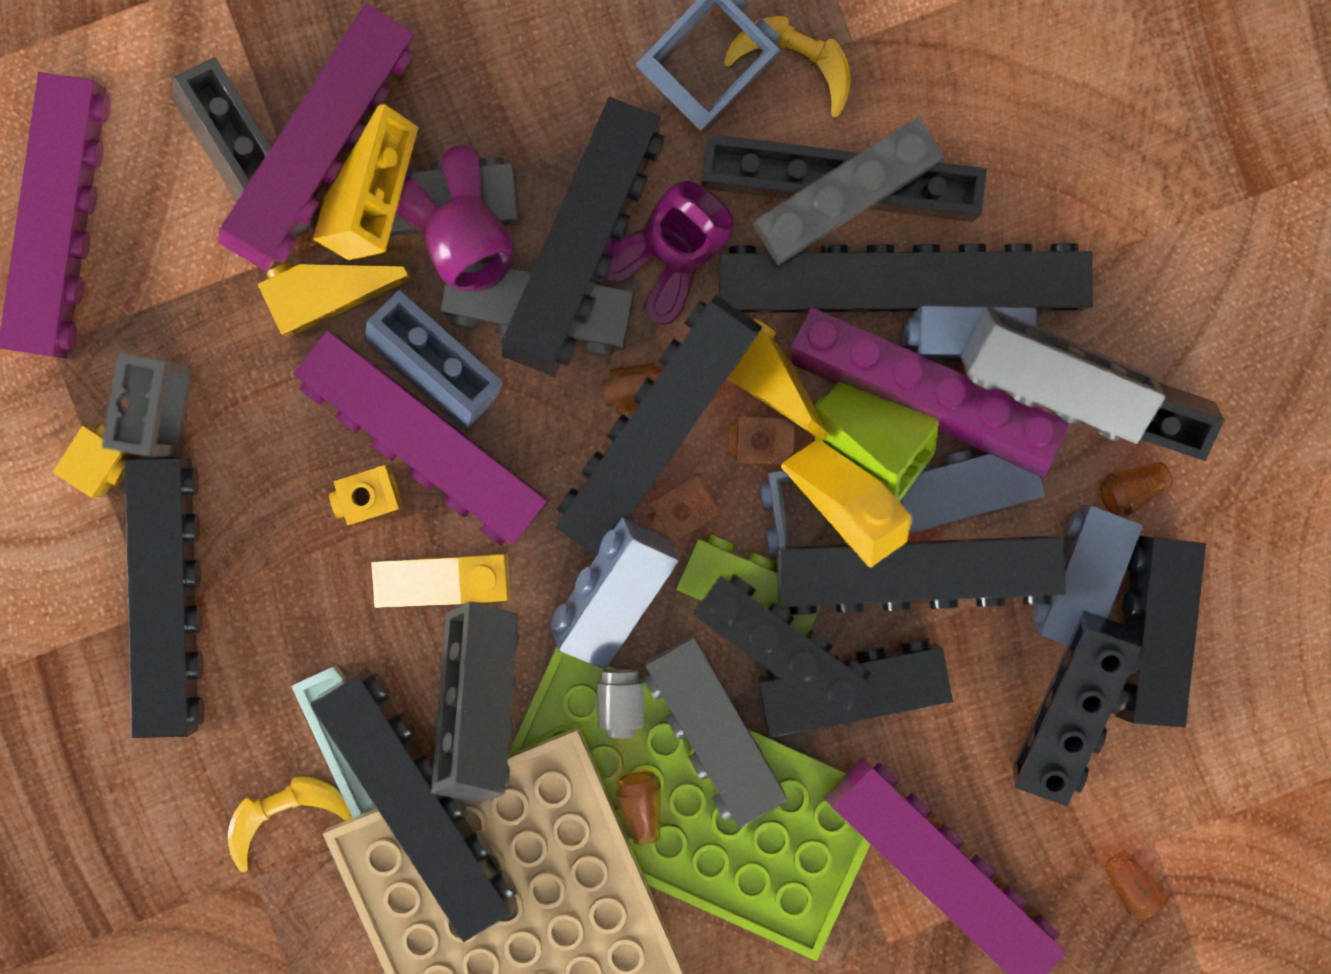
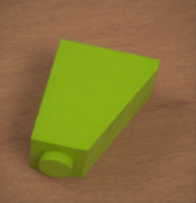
(878, 435)

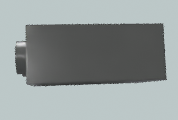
(156, 410)

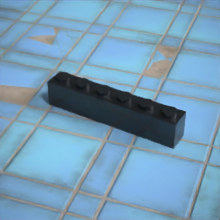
(787, 169)
(581, 238)
(660, 422)
(922, 572)
(163, 597)
(426, 825)

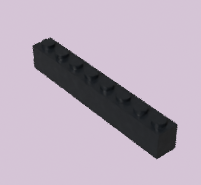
(907, 280)

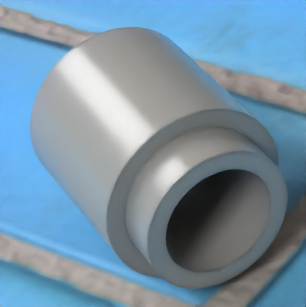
(620, 702)

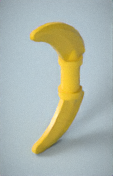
(826, 55)
(253, 812)

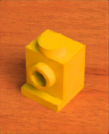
(383, 495)

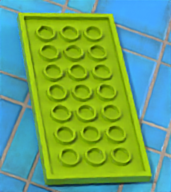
(772, 876)

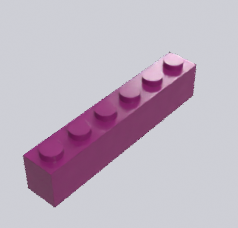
(315, 139)
(54, 215)
(964, 409)
(419, 437)
(942, 873)

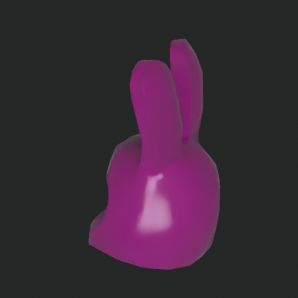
(461, 228)
(683, 234)

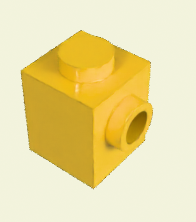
(91, 466)

